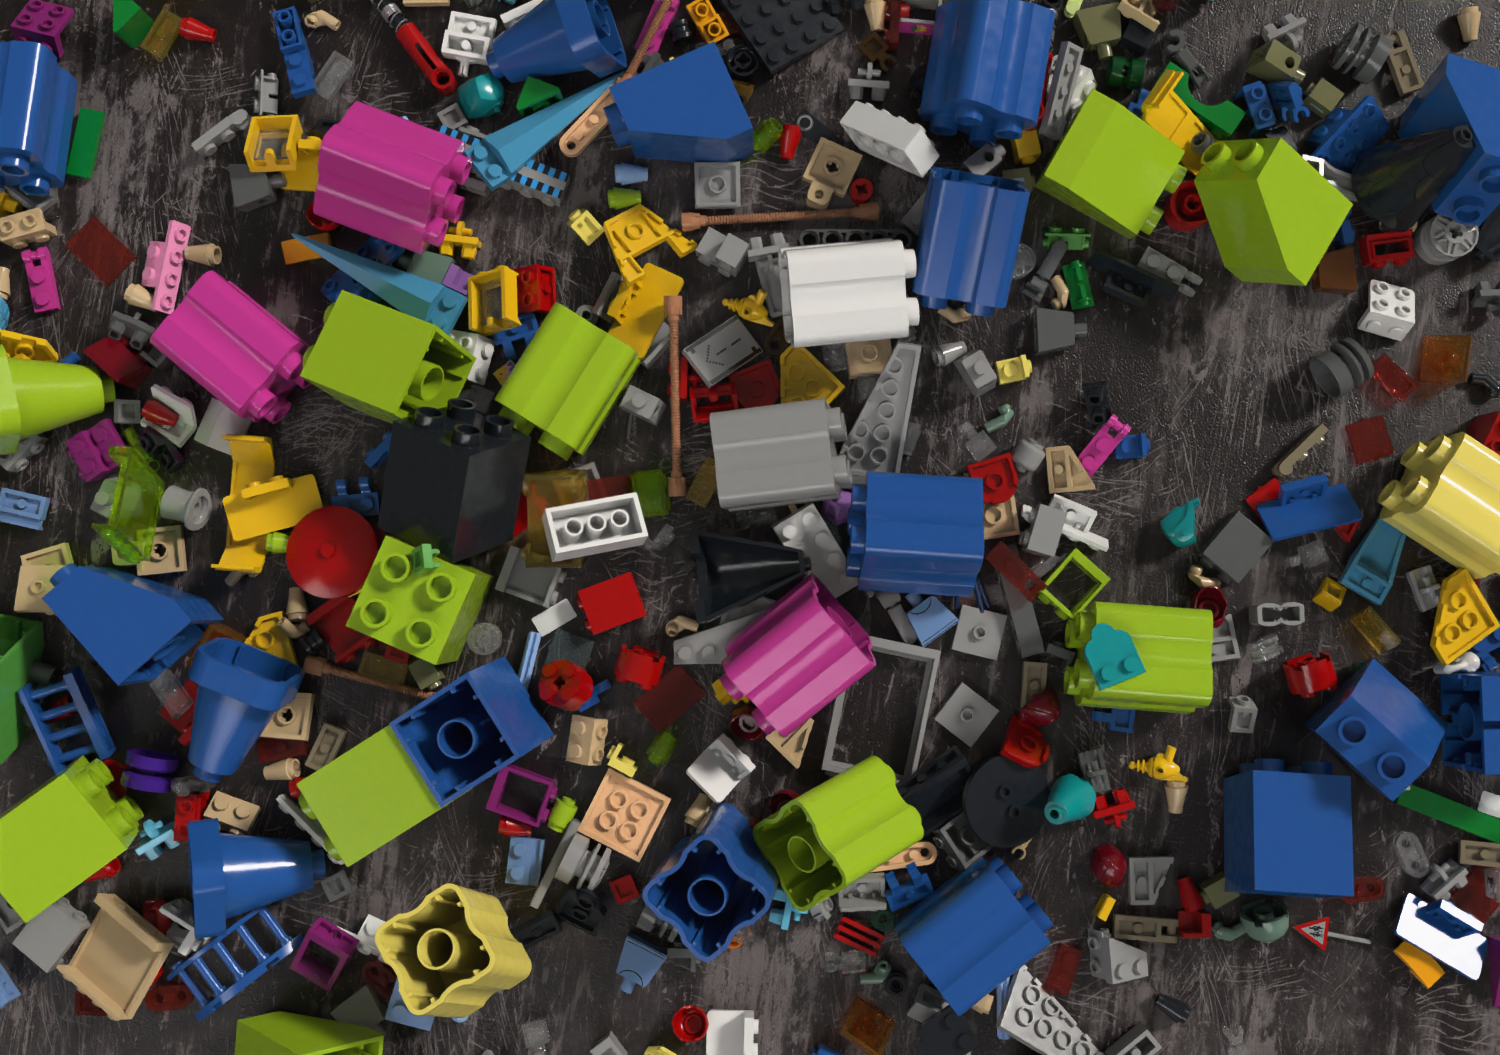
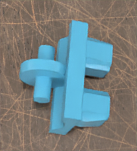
(154, 835)
(782, 916)

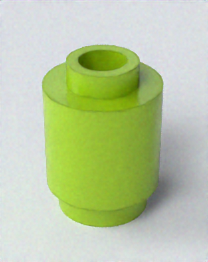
(562, 814)

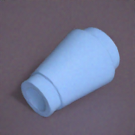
(629, 173)

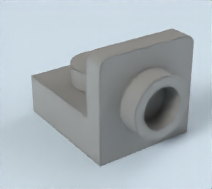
(1242, 714)

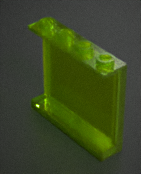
(134, 506)

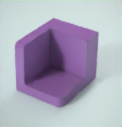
(457, 280)
(837, 510)

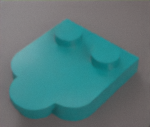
(1111, 656)

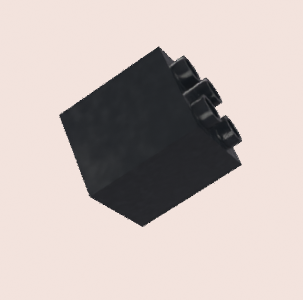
(454, 479)

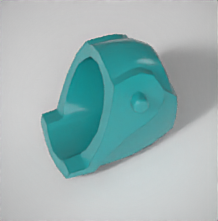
(480, 96)
(1180, 524)

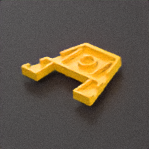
(638, 232)

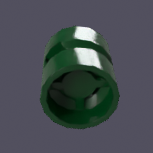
(1132, 76)

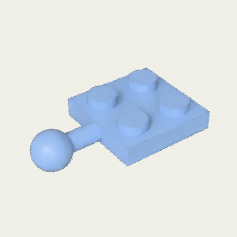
(400, 1014)

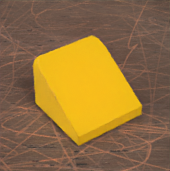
(1329, 594)

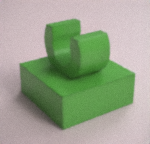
(423, 559)

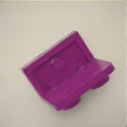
(42, 24)

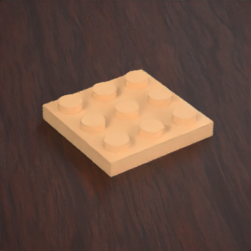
(624, 814)

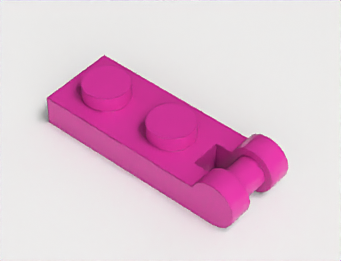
(662, 31)
(41, 280)
(1102, 445)

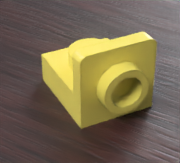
(585, 225)
(1013, 369)
(623, 765)

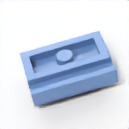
(23, 508)
(525, 860)

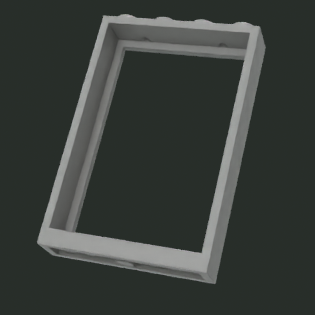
(905, 650)

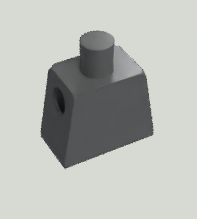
(255, 188)
(1055, 330)

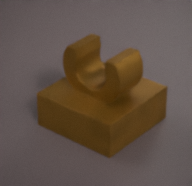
(744, 89)

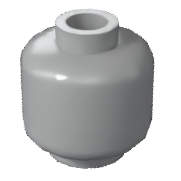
(1028, 455)

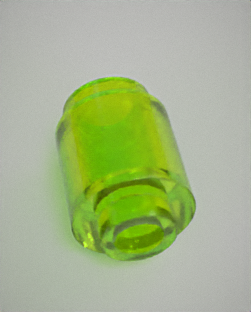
(766, 134)
(661, 748)

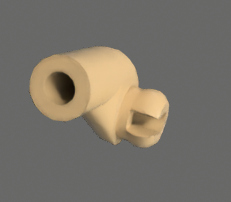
(1062, 293)
(235, 576)
(1200, 580)

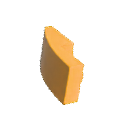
(707, 21)
(297, 252)
(1420, 963)

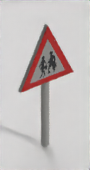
(1318, 931)

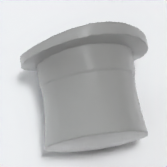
(186, 506)

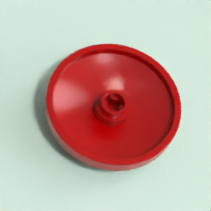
(332, 552)

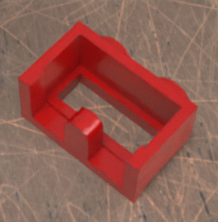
(1368, 254)
(702, 412)
(189, 809)

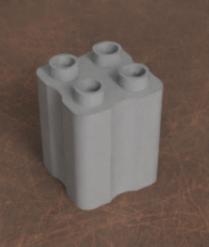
(779, 455)

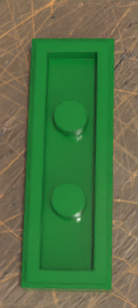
(85, 143)

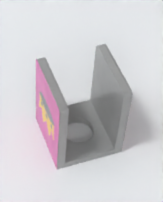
(919, 26)

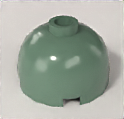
(1264, 919)

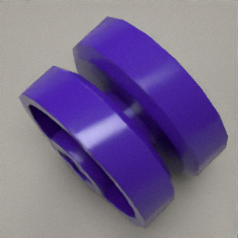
(149, 770)

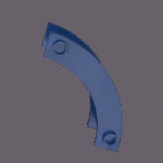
(242, 978)

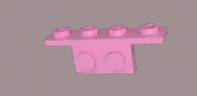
(165, 266)

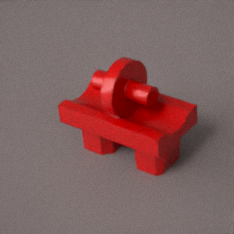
(683, 371)
(1121, 803)

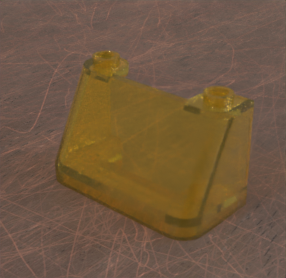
(547, 491)

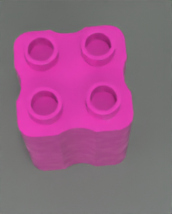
(390, 178)
(234, 349)
(796, 657)

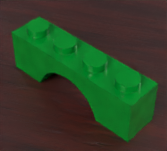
(1218, 119)

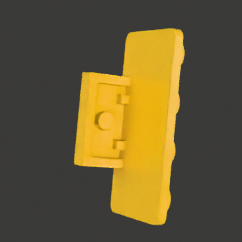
(307, 166)
(640, 308)
(271, 505)

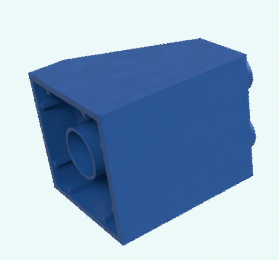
(1456, 96)
(682, 111)
(128, 620)
(471, 729)
(1379, 729)

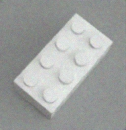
(890, 138)
(594, 526)
(808, 532)

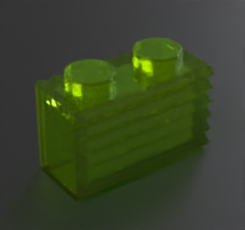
(651, 492)

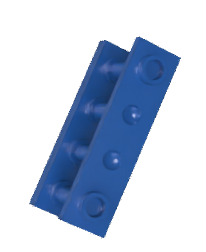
(83, 703)

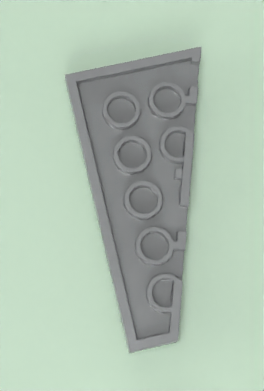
(881, 427)
(709, 644)
(1040, 1019)

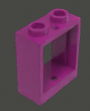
(499, 787)
(342, 946)

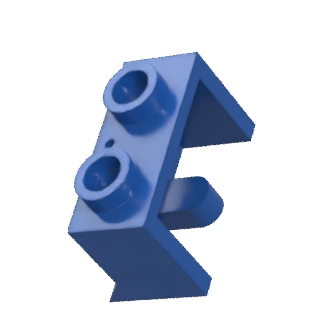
(1258, 108)

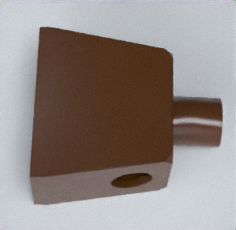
(1336, 273)

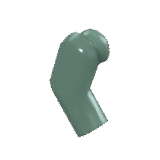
(1001, 421)
(1227, 933)
(878, 974)

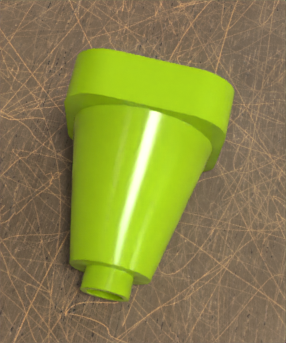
(46, 396)

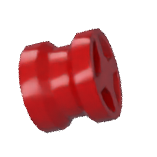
(858, 195)

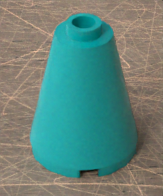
(1069, 799)

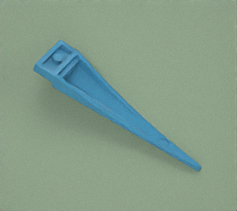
(512, 147)
(403, 290)
(1374, 562)

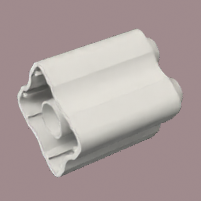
(847, 292)

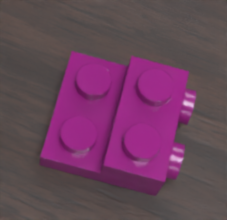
(91, 450)

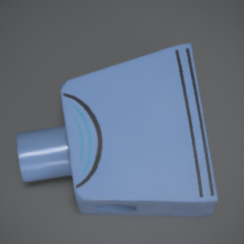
(928, 617)
(639, 962)

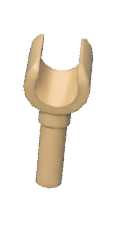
(1023, 846)

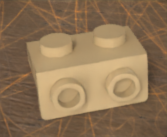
(25, 228)
(587, 740)
(232, 813)

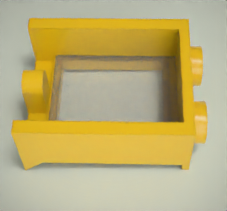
(273, 143)
(493, 301)

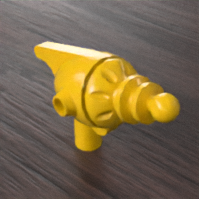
(751, 308)
(1161, 766)

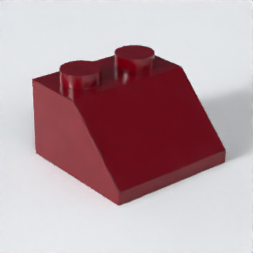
(119, 361)

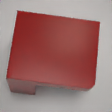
(1194, 924)

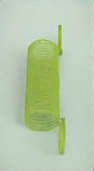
(132, 443)

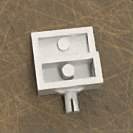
(468, 39)

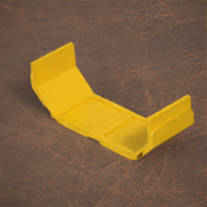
(1173, 118)
(251, 463)

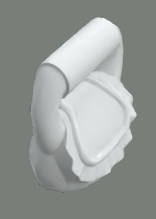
(1466, 662)

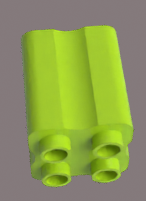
(567, 382)
(1171, 645)
(838, 832)

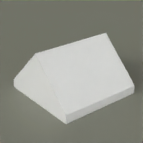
(220, 421)

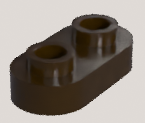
(776, 334)

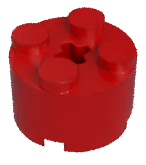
(1178, 214)
(639, 666)
(1310, 674)
(565, 685)

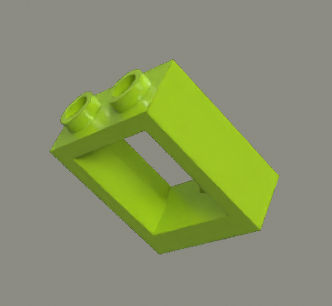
(1089, 569)

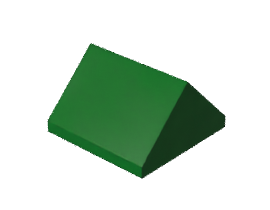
(130, 22)
(537, 96)

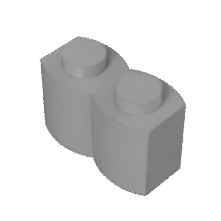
(1276, 614)

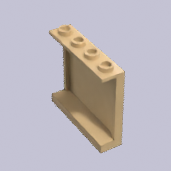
(117, 958)

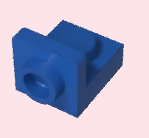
(1132, 447)

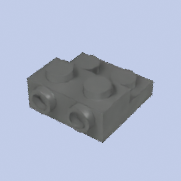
(959, 842)

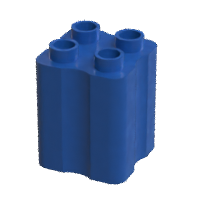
(986, 69)
(34, 117)
(968, 240)
(916, 533)
(713, 883)
(974, 932)

